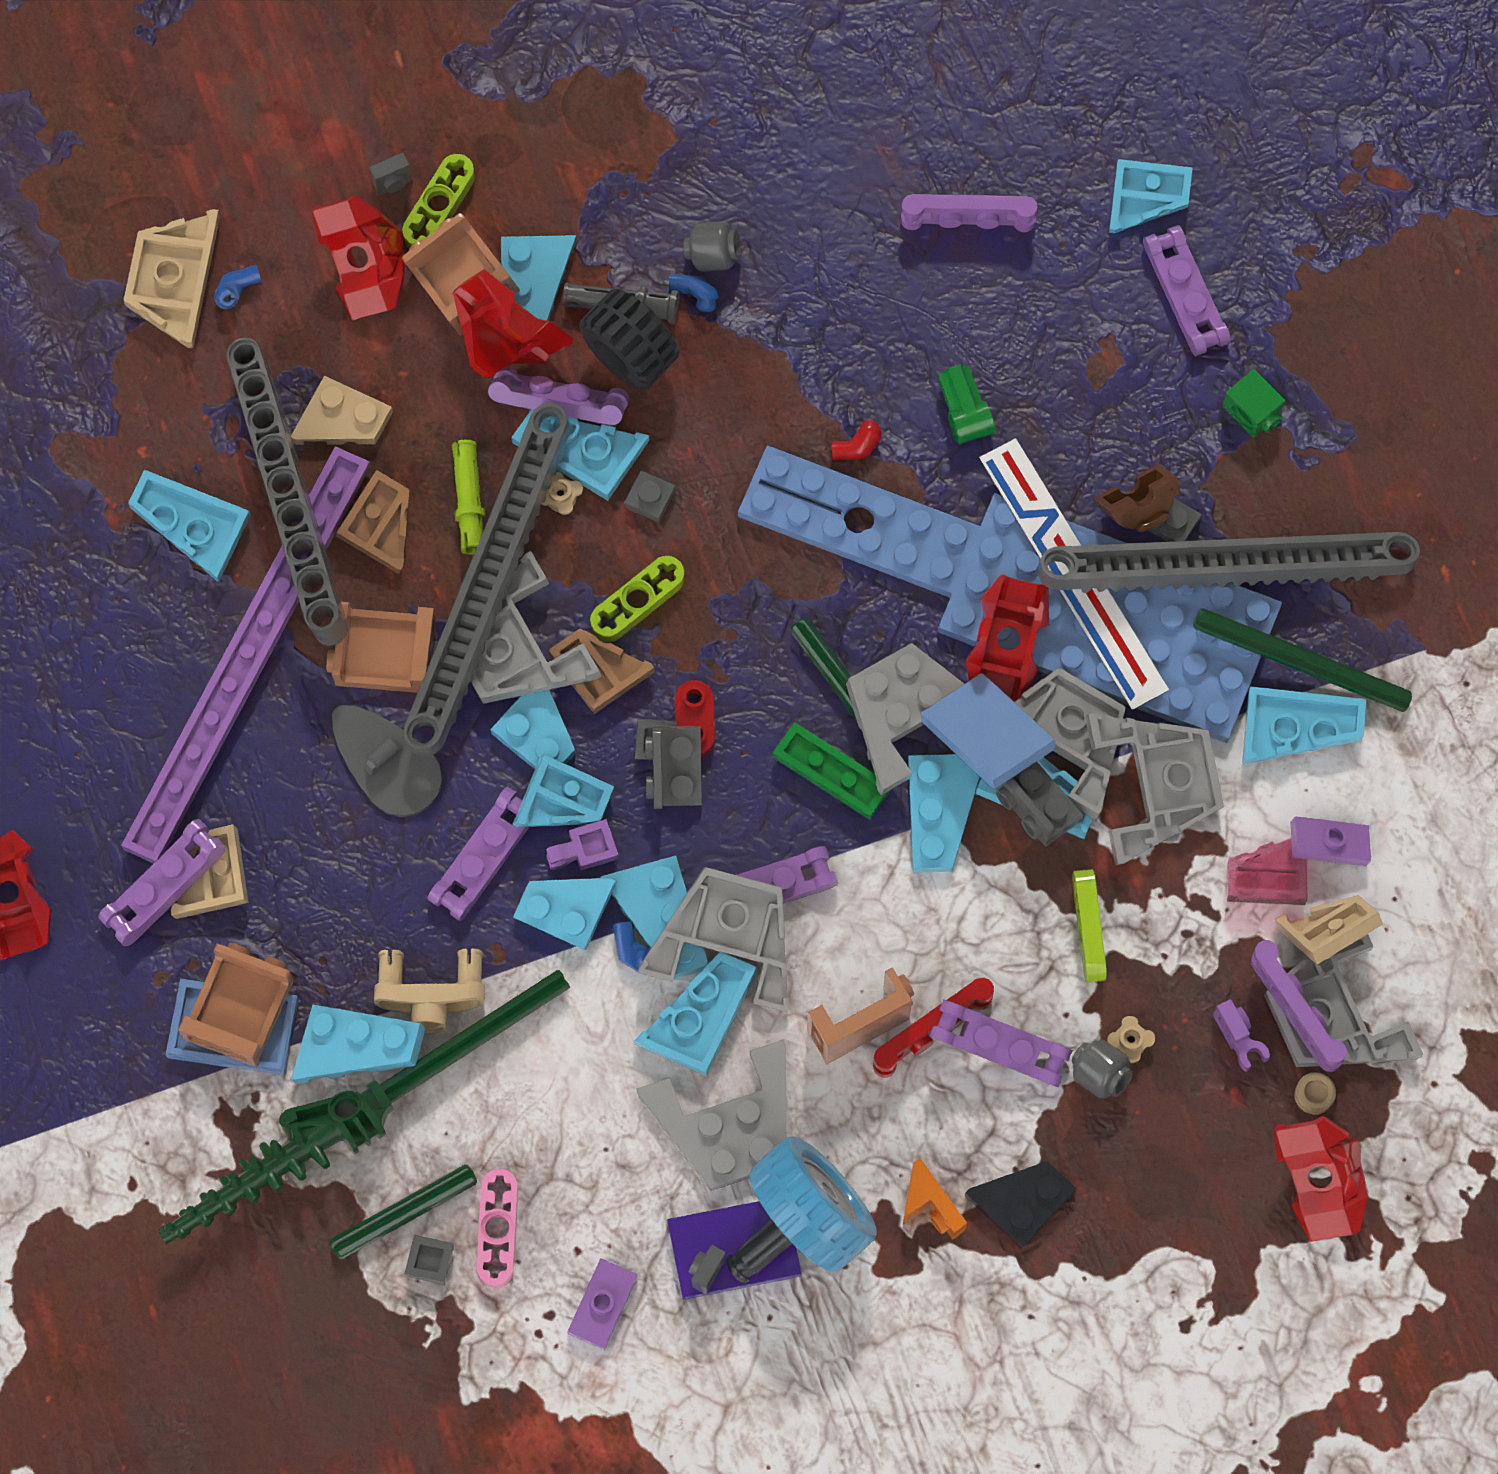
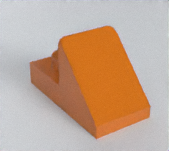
(927, 1193)

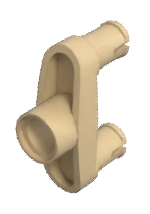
(430, 1002)

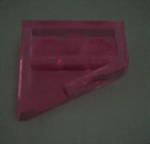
(1268, 876)

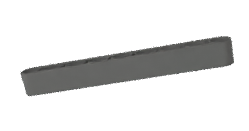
(290, 505)

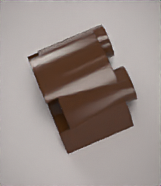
(1143, 505)

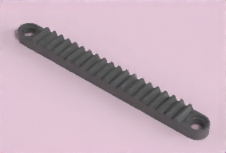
(1228, 561)
(487, 580)

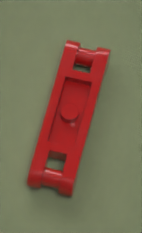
(916, 1036)

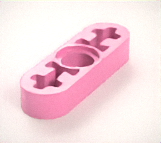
(485, 1258)

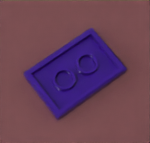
(726, 1230)

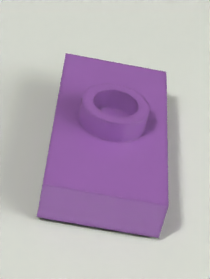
(1330, 841)
(602, 1304)

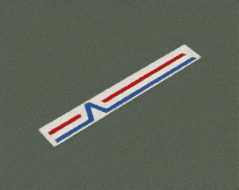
(1094, 610)

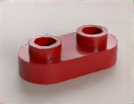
(697, 714)

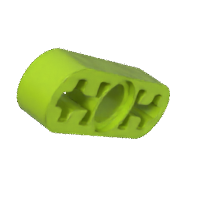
(439, 186)
(665, 589)
(1089, 925)

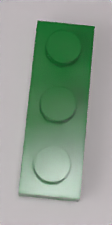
(830, 770)

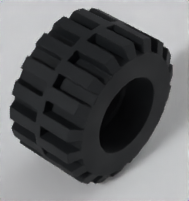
(629, 339)

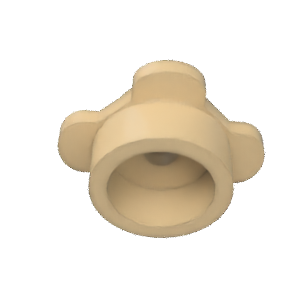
(564, 503)
(1142, 1037)

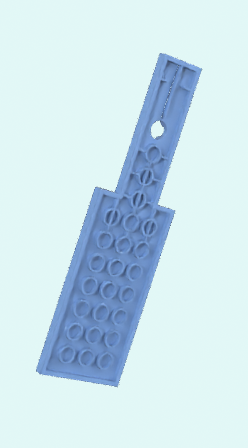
(963, 560)

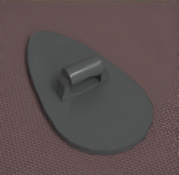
(384, 763)

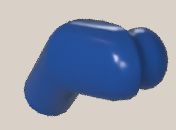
(232, 285)
(698, 287)
(628, 950)

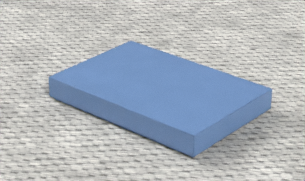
(988, 731)
(273, 1057)

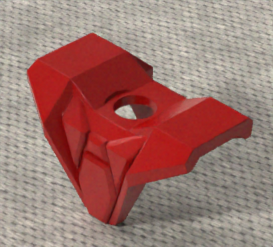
(357, 223)
(497, 343)
(1015, 606)
(27, 919)
(1331, 1208)

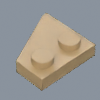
(341, 416)
(221, 884)
(1330, 927)

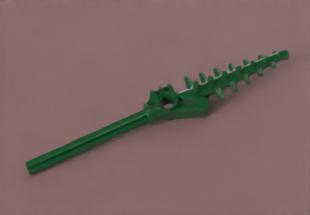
(350, 1115)

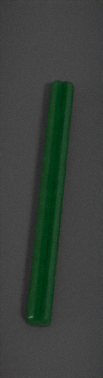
(1302, 660)

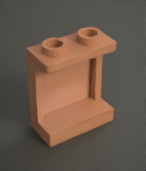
(450, 259)
(383, 649)
(238, 1004)
(840, 1039)

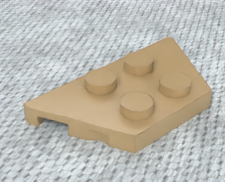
(172, 274)

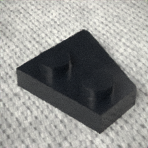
(1022, 1200)

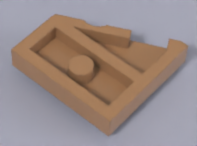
(379, 522)
(617, 669)

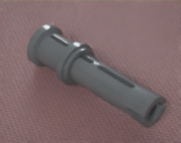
(662, 304)

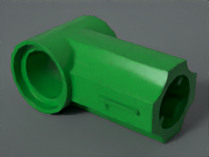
(967, 413)

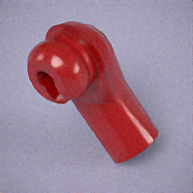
(861, 444)

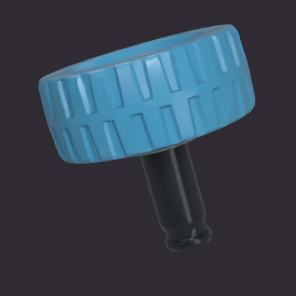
(807, 1208)

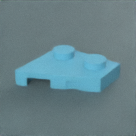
(566, 907)

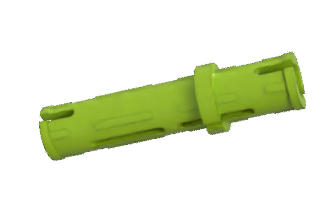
(469, 510)

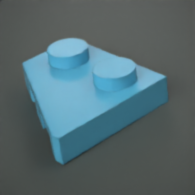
(1147, 192)
(535, 729)
(562, 796)

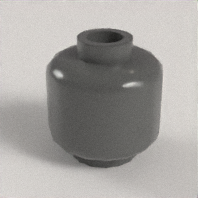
(713, 246)
(1101, 1069)

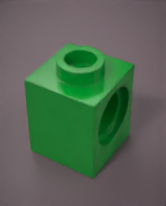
(1254, 404)

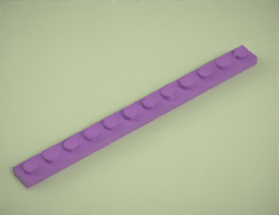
(238, 670)

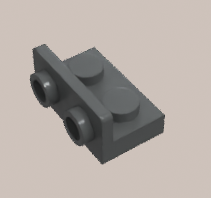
(676, 766)
(1039, 803)

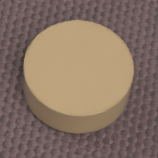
(1315, 1093)

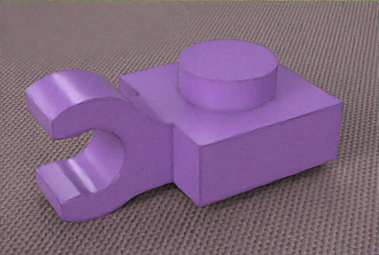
(589, 846)
(1234, 1026)

